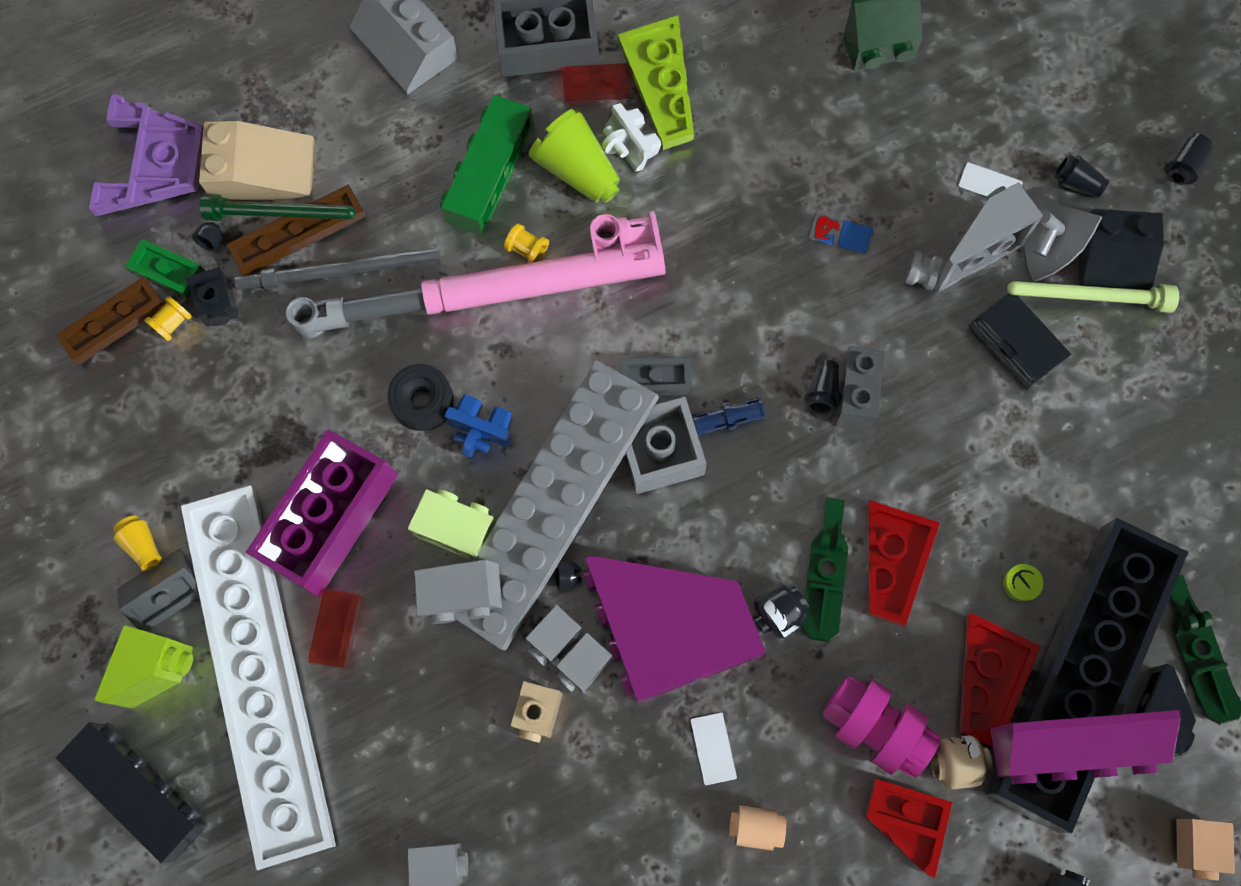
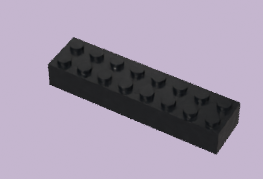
(1095, 657)

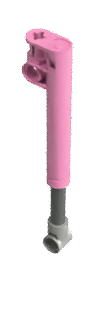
(628, 255)

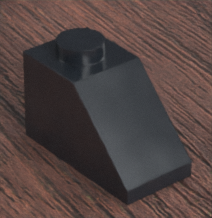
(1166, 693)

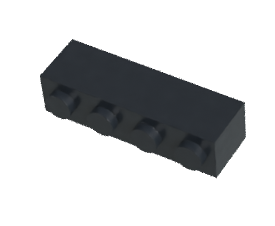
(132, 791)

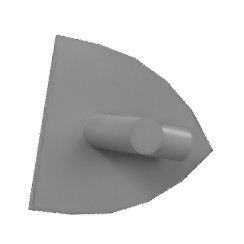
(1058, 238)

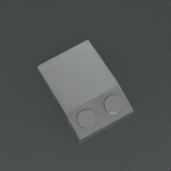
(997, 231)

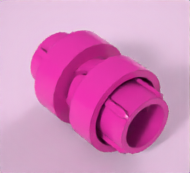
(896, 735)

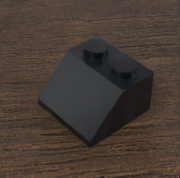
(1123, 250)

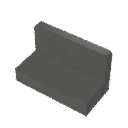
(158, 592)

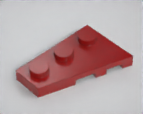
(897, 560)
(993, 677)

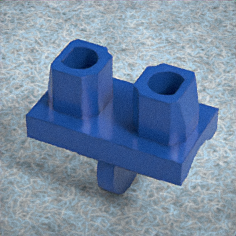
(465, 419)

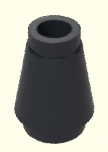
(1080, 176)
(824, 388)

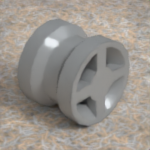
(923, 270)

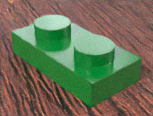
(162, 267)

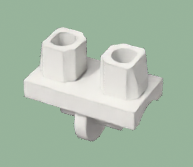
(626, 138)

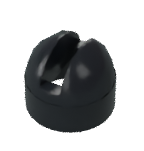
(208, 236)
(565, 575)

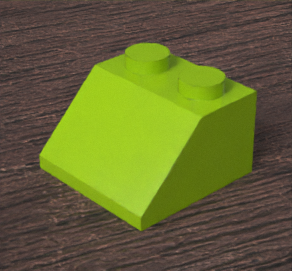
(143, 668)

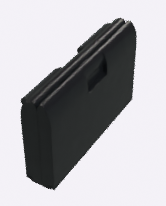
(1020, 340)

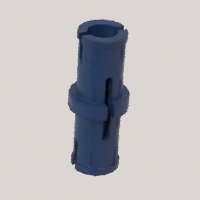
(729, 416)

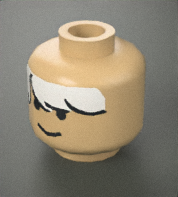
(961, 762)

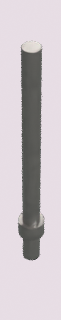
(271, 278)

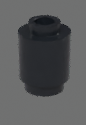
(1189, 159)

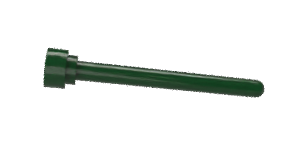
(215, 208)

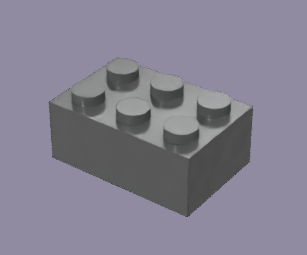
(545, 35)

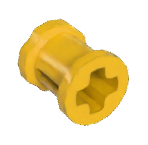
(526, 244)
(168, 318)

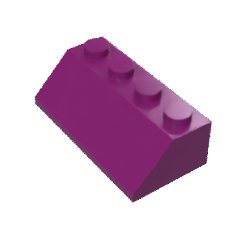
(323, 512)
(1085, 744)

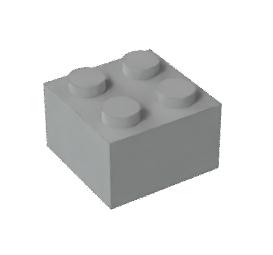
(665, 448)

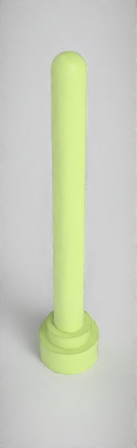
(1161, 298)

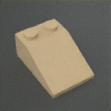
(255, 162)

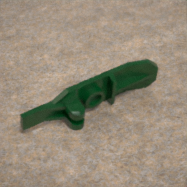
(825, 591)
(1208, 671)

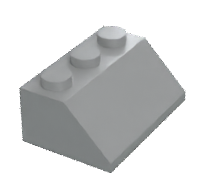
(404, 40)

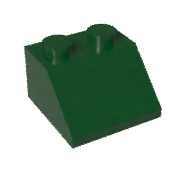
(882, 32)

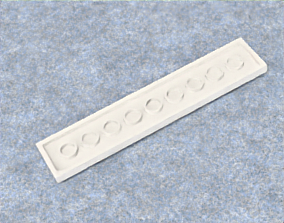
(257, 681)

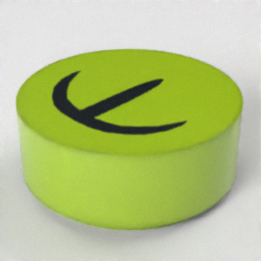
(1023, 583)

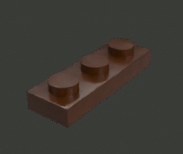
(110, 321)

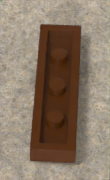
(290, 234)

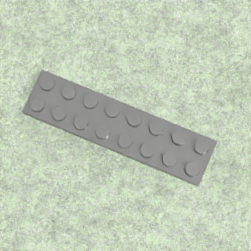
(559, 494)

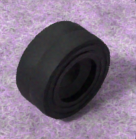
(410, 380)

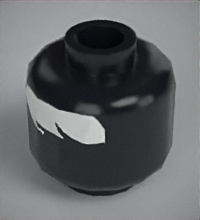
(780, 610)

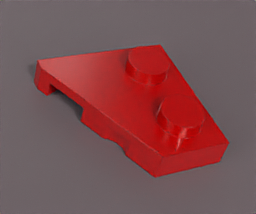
(910, 821)

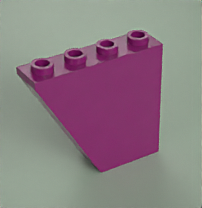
(670, 624)

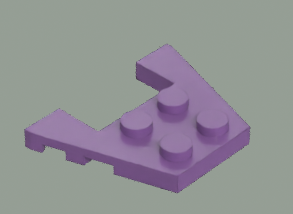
(163, 161)

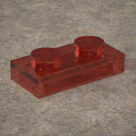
(596, 82)
(335, 629)

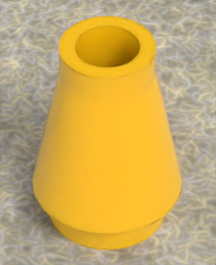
(137, 541)

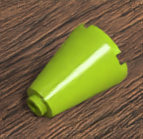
(576, 157)

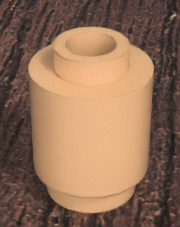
(757, 828)

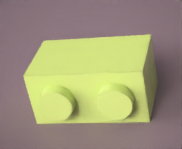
(451, 524)

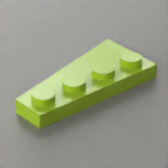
(660, 76)

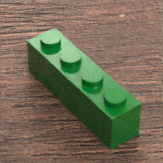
(487, 164)

